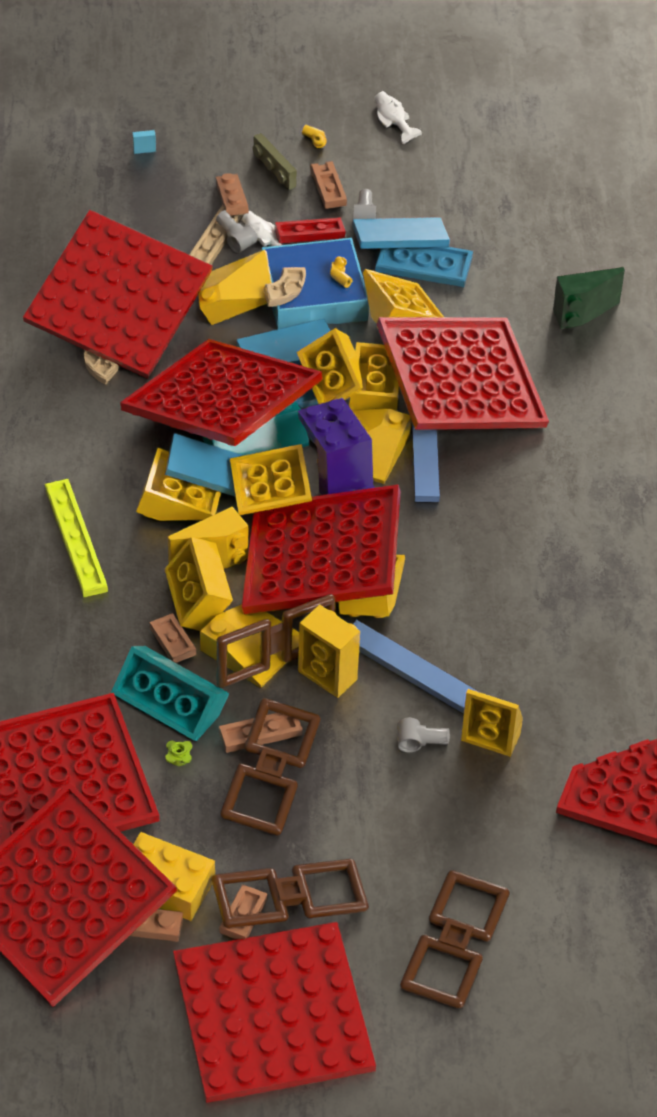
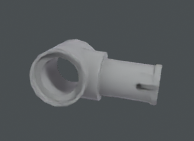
(364, 208)
(239, 236)
(413, 735)

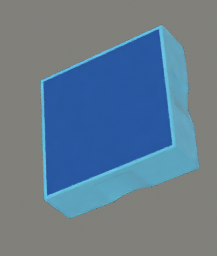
(321, 294)

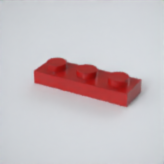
(310, 230)

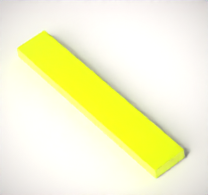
(76, 538)

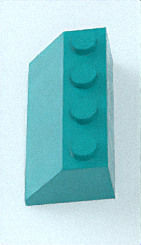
(279, 432)
(169, 692)

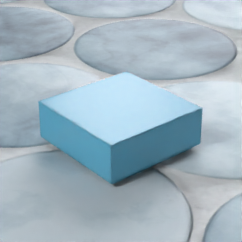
(144, 142)

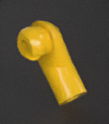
(318, 136)
(338, 272)

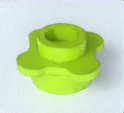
(178, 758)

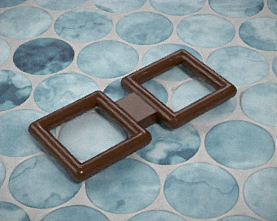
(272, 641)
(270, 767)
(289, 892)
(455, 939)

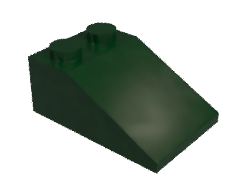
(586, 295)

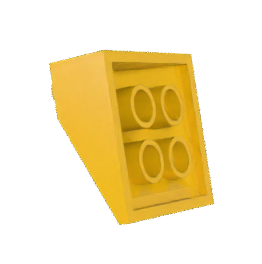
(235, 288)
(396, 297)
(389, 435)
(270, 479)
(173, 498)
(244, 651)

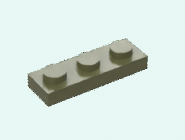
(274, 161)

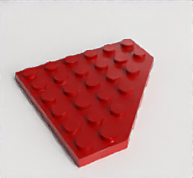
(616, 792)

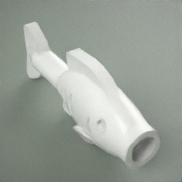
(391, 112)
(264, 230)

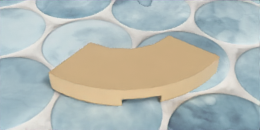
(285, 288)
(99, 367)

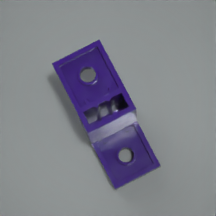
(342, 447)

